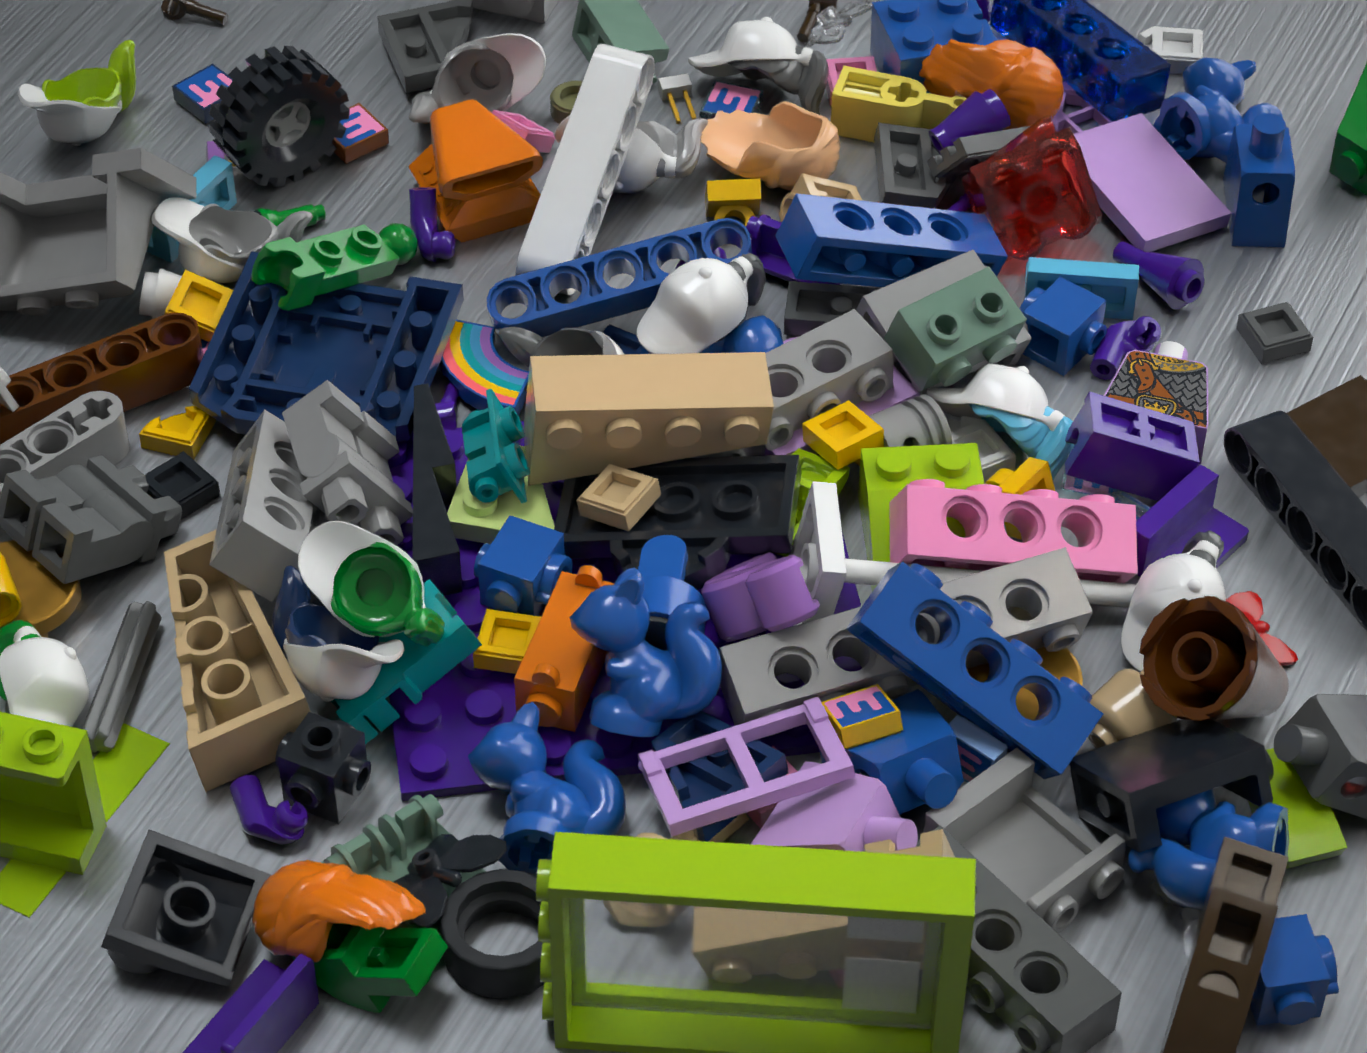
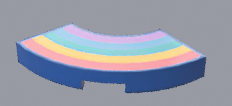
(476, 366)

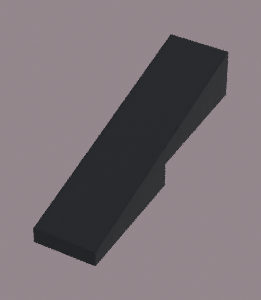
(433, 489)

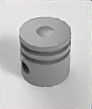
(914, 423)

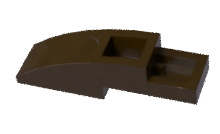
(1226, 950)

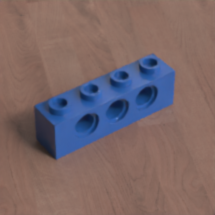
(879, 241)
(889, 629)

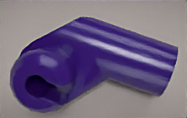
(264, 821)

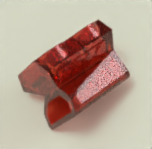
(1035, 190)

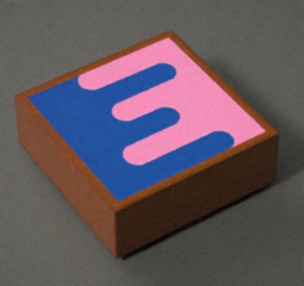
(362, 134)

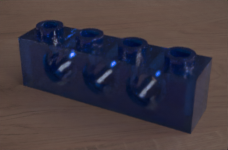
(1092, 52)

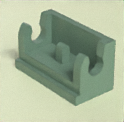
(618, 25)

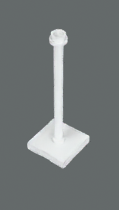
(826, 568)

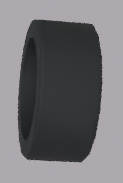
(486, 973)

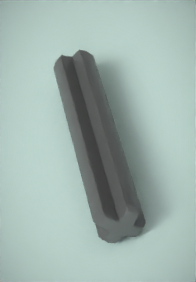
(121, 675)

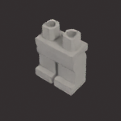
(347, 462)

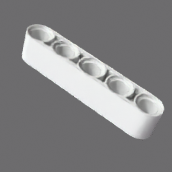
(588, 159)

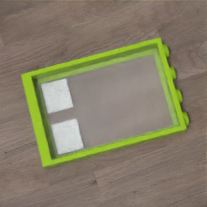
(752, 947)

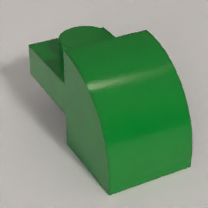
(377, 963)

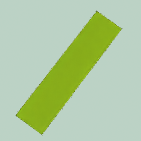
(117, 772)

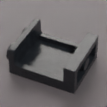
(1131, 778)

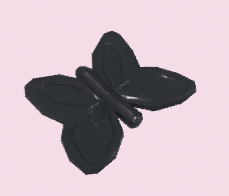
(443, 863)

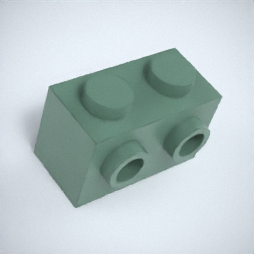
(955, 330)

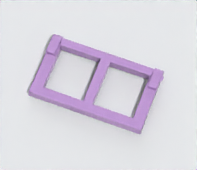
(757, 792)

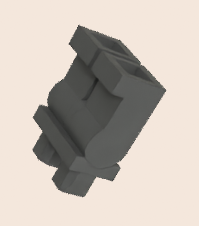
(89, 514)

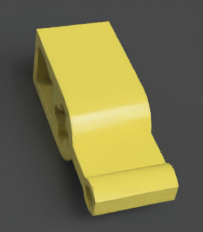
(872, 97)

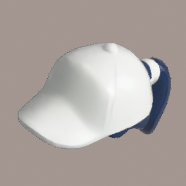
(322, 650)

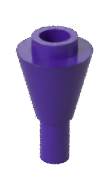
(1172, 277)

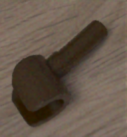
(177, 8)
(810, 20)

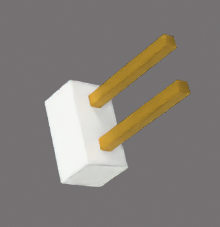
(676, 87)

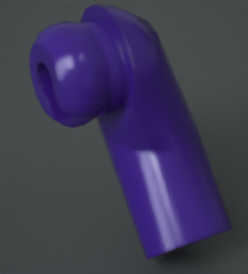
(424, 225)
(1121, 339)

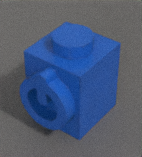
(1063, 324)
(521, 567)
(1294, 974)

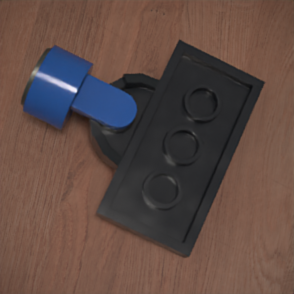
(693, 528)

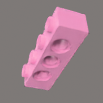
(922, 536)

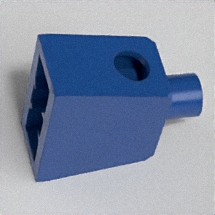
(1259, 156)
(916, 763)

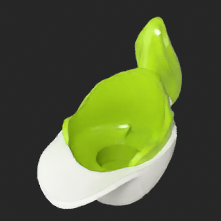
(85, 101)

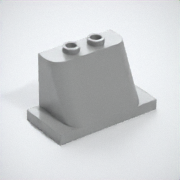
(82, 233)

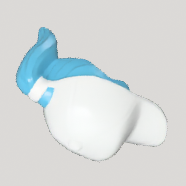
(1014, 405)

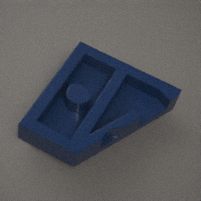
(716, 773)

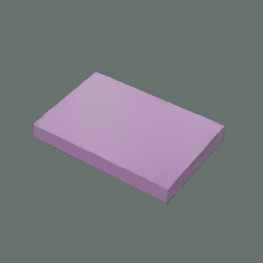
(1148, 185)

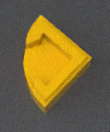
(178, 433)

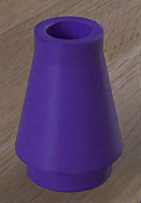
(975, 116)

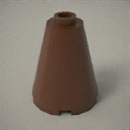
(1210, 663)

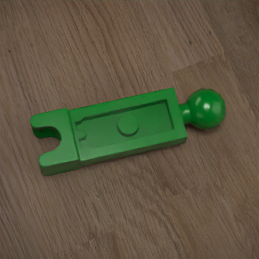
(332, 261)

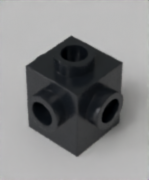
(323, 766)

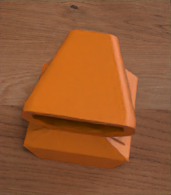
(477, 172)

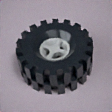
(279, 116)

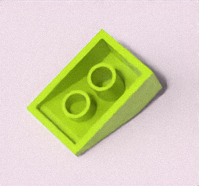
(889, 469)

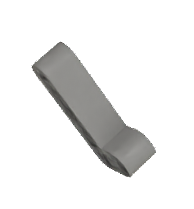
(68, 437)

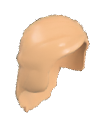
(773, 145)

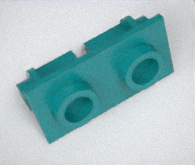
(494, 451)

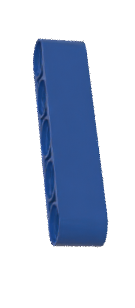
(593, 272)

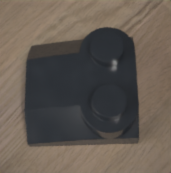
(183, 911)

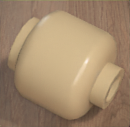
(1125, 709)

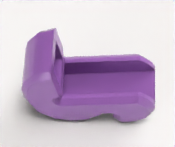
(758, 597)

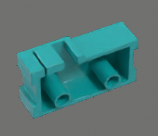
(413, 671)

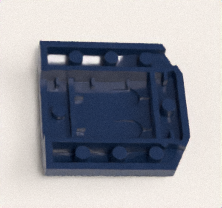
(359, 338)

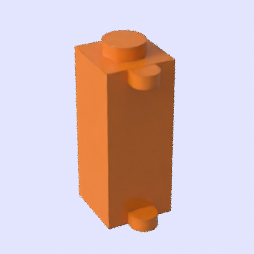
(559, 663)

